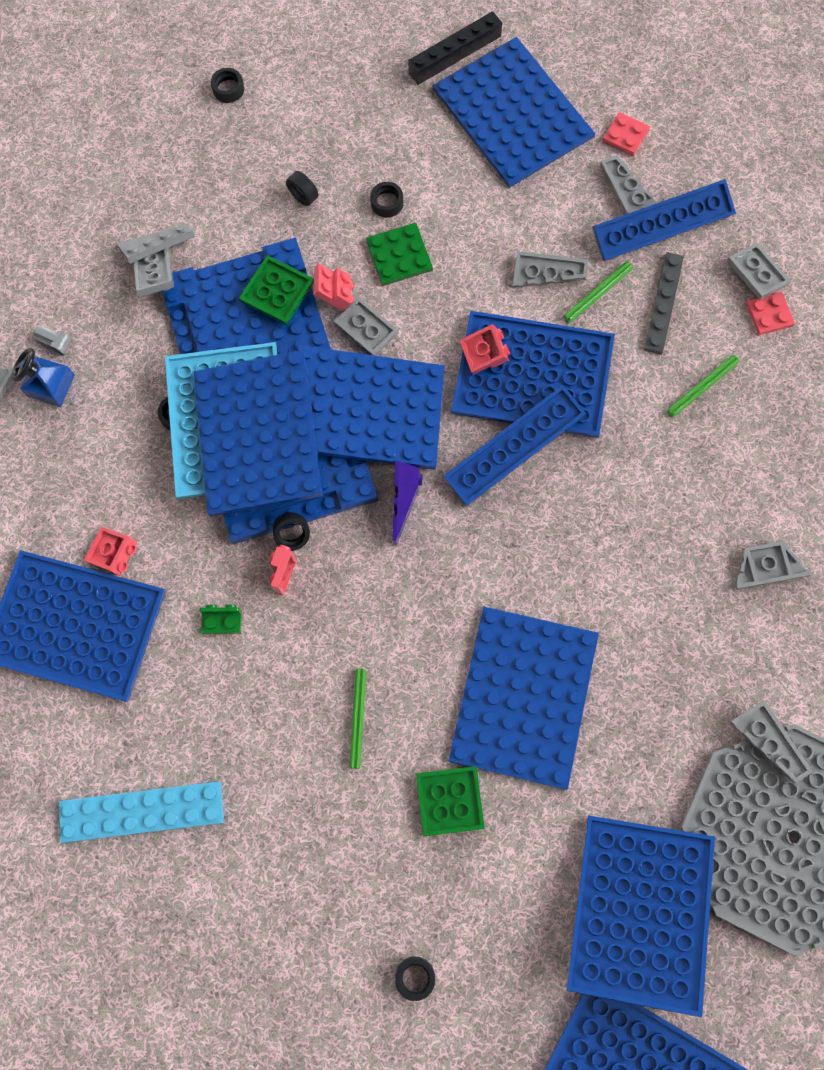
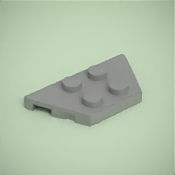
(768, 565)

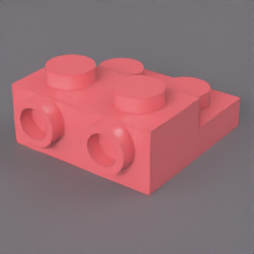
(333, 286)
(485, 349)
(111, 551)
(283, 564)

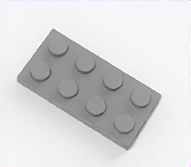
(153, 273)

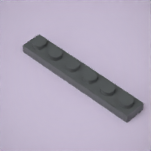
(664, 303)

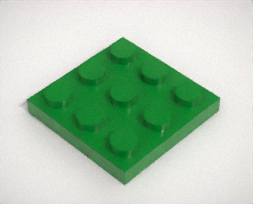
(399, 254)
(276, 290)
(450, 801)

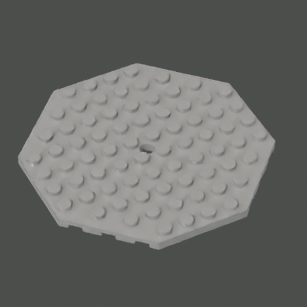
(757, 872)

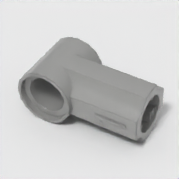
(56, 341)

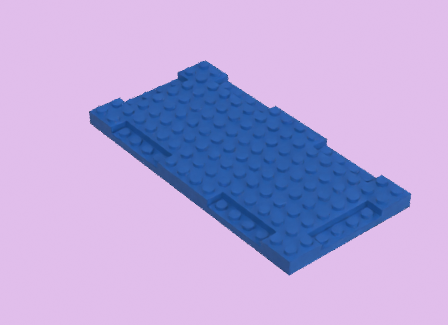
(211, 317)

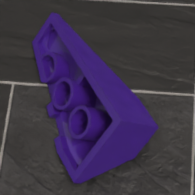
(406, 488)

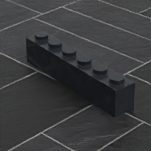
(455, 48)

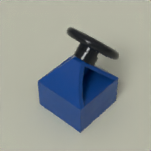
(43, 378)

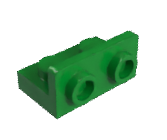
(221, 619)

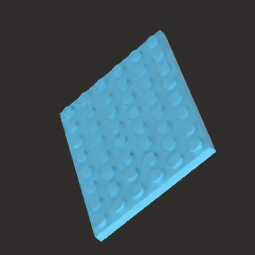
(184, 414)

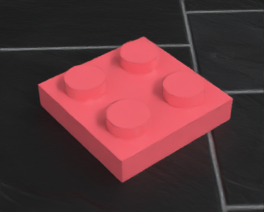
(626, 134)
(770, 313)

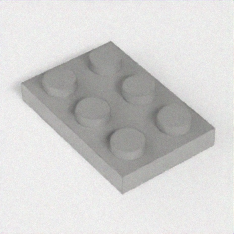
(758, 271)
(366, 327)

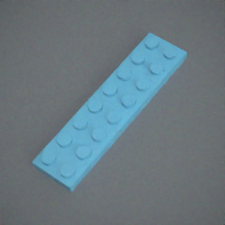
(141, 812)

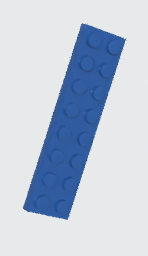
(664, 220)
(514, 445)

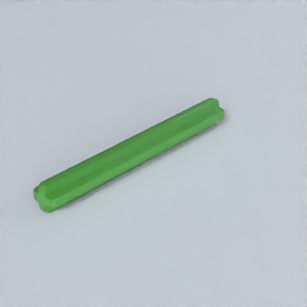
(597, 292)
(702, 386)
(357, 719)

